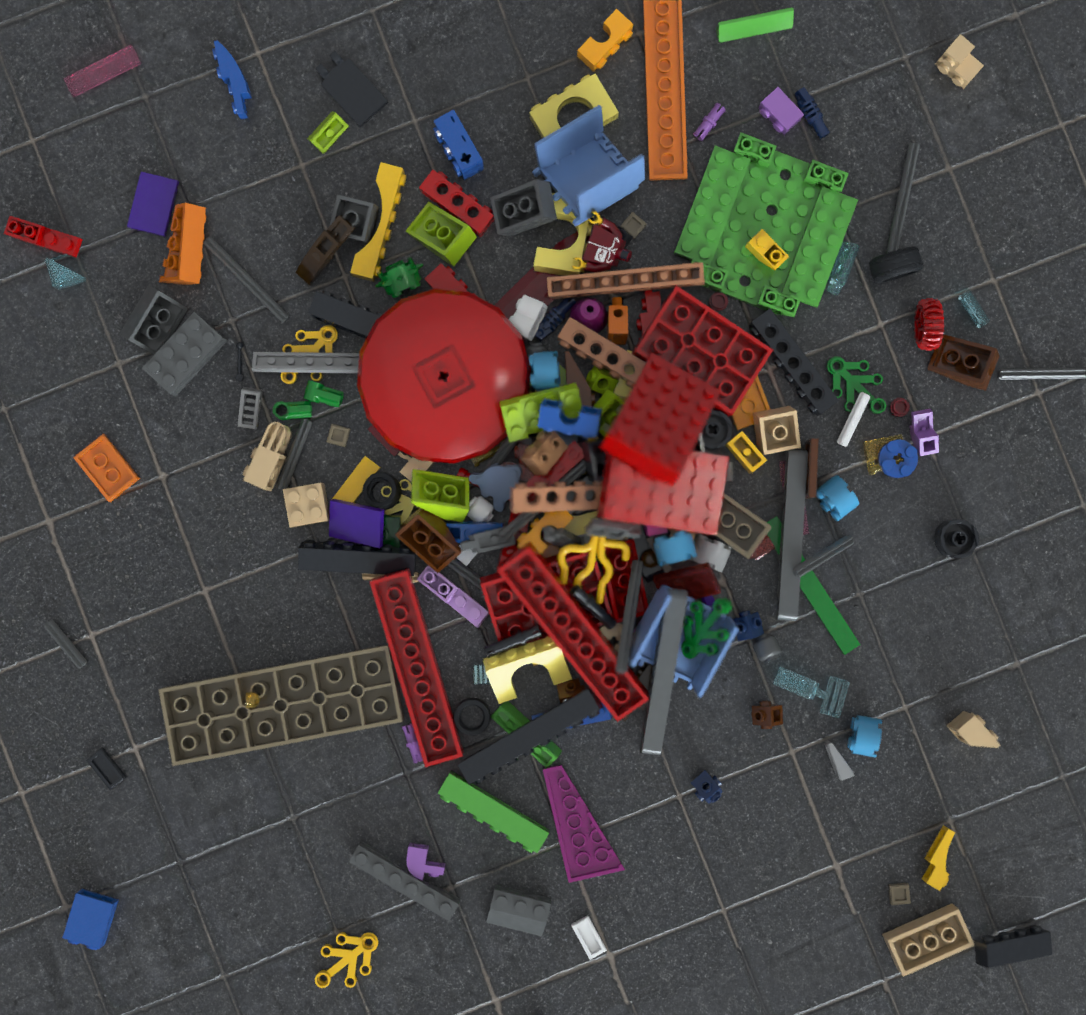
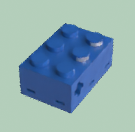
(457, 145)

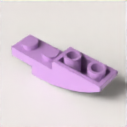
(454, 596)

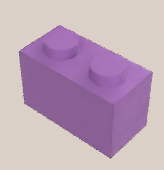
(780, 111)

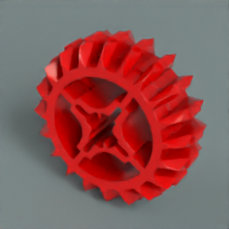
(929, 324)

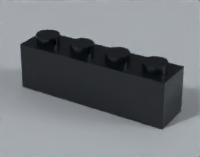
(1013, 947)

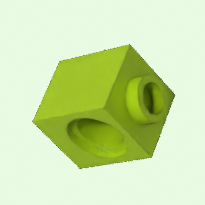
(607, 383)

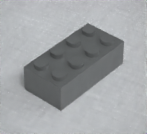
(184, 354)

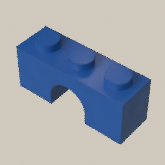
(553, 418)

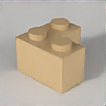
(959, 63)

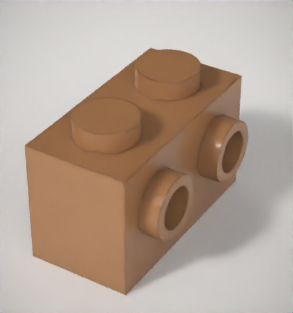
(544, 452)

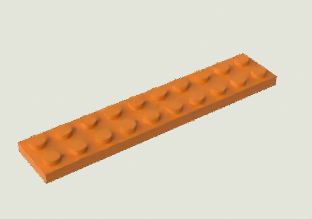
(665, 89)

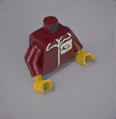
(604, 247)

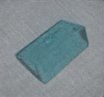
(973, 309)

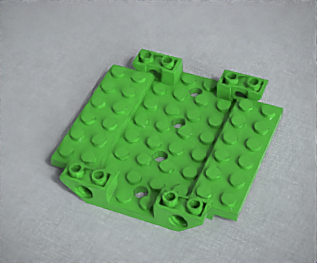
(732, 210)

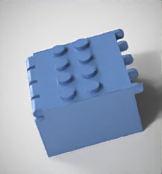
(586, 167)
(697, 670)

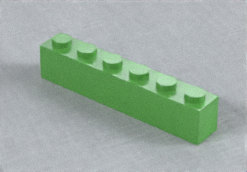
(494, 812)

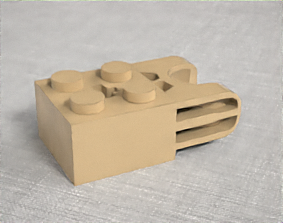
(268, 457)

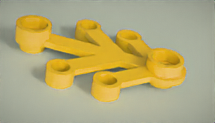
(322, 340)
(349, 957)

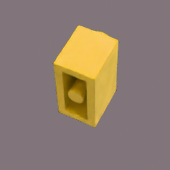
(745, 452)

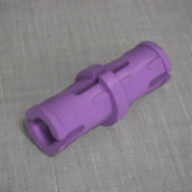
(709, 121)
(412, 743)

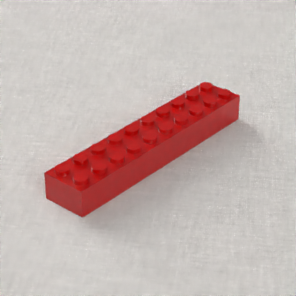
(572, 630)
(417, 667)

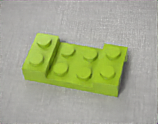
(522, 412)

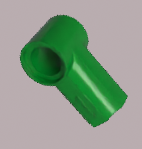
(319, 393)
(295, 410)

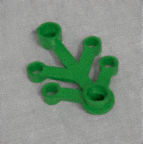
(853, 382)
(702, 629)

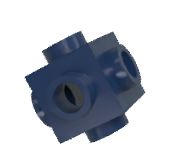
(749, 625)
(702, 784)

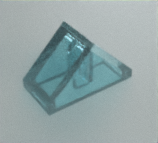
(61, 276)

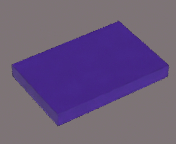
(153, 204)
(356, 523)

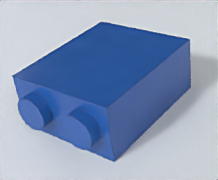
(90, 919)

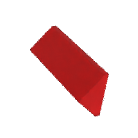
(619, 583)

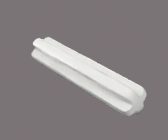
(853, 419)

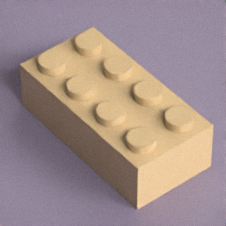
(928, 939)

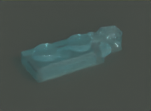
(842, 267)
(798, 684)

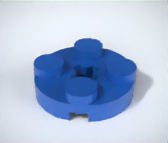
(889, 465)

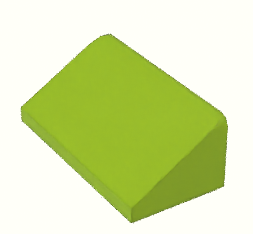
(328, 132)

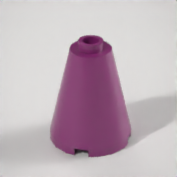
(596, 320)

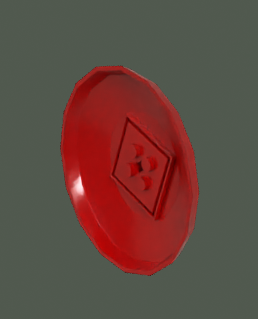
(402, 369)

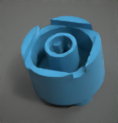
(545, 370)
(836, 497)
(674, 549)
(865, 736)

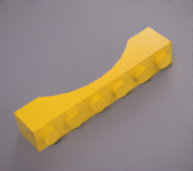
(367, 260)

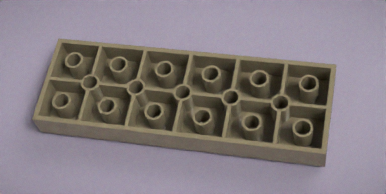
(295, 705)

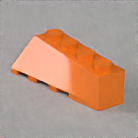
(185, 245)

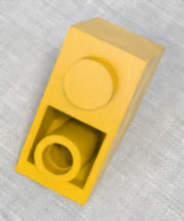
(766, 250)

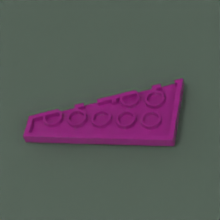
(581, 840)

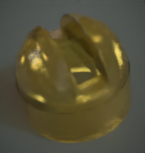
(252, 699)

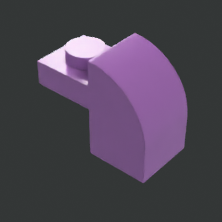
(923, 434)
(418, 863)

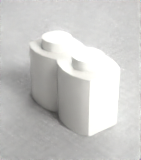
(528, 316)

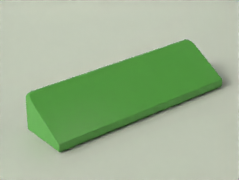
(755, 25)
(510, 719)

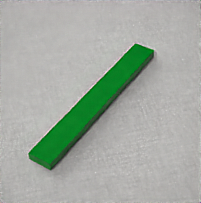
(819, 599)

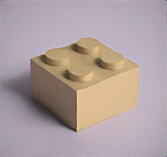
(776, 430)
(306, 505)

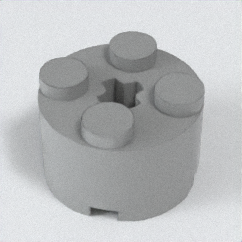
(711, 551)

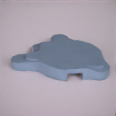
(497, 482)

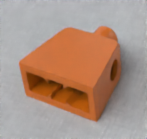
(617, 322)

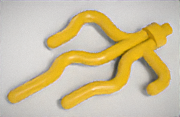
(594, 546)

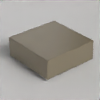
(633, 225)
(338, 435)
(899, 894)

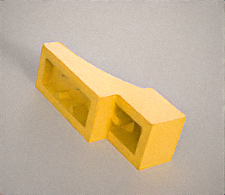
(936, 872)

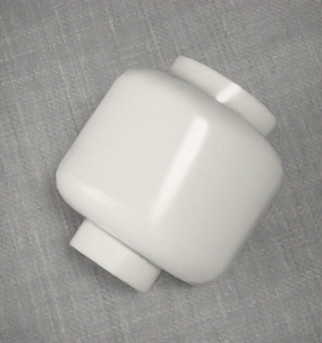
(480, 509)

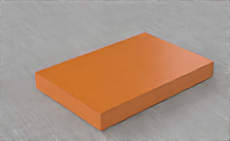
(106, 468)

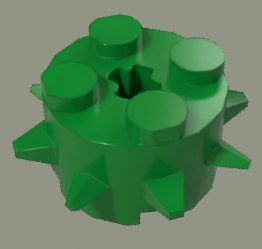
(400, 277)

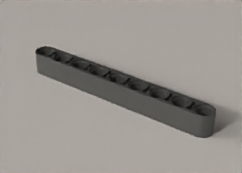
(791, 534)
(663, 673)

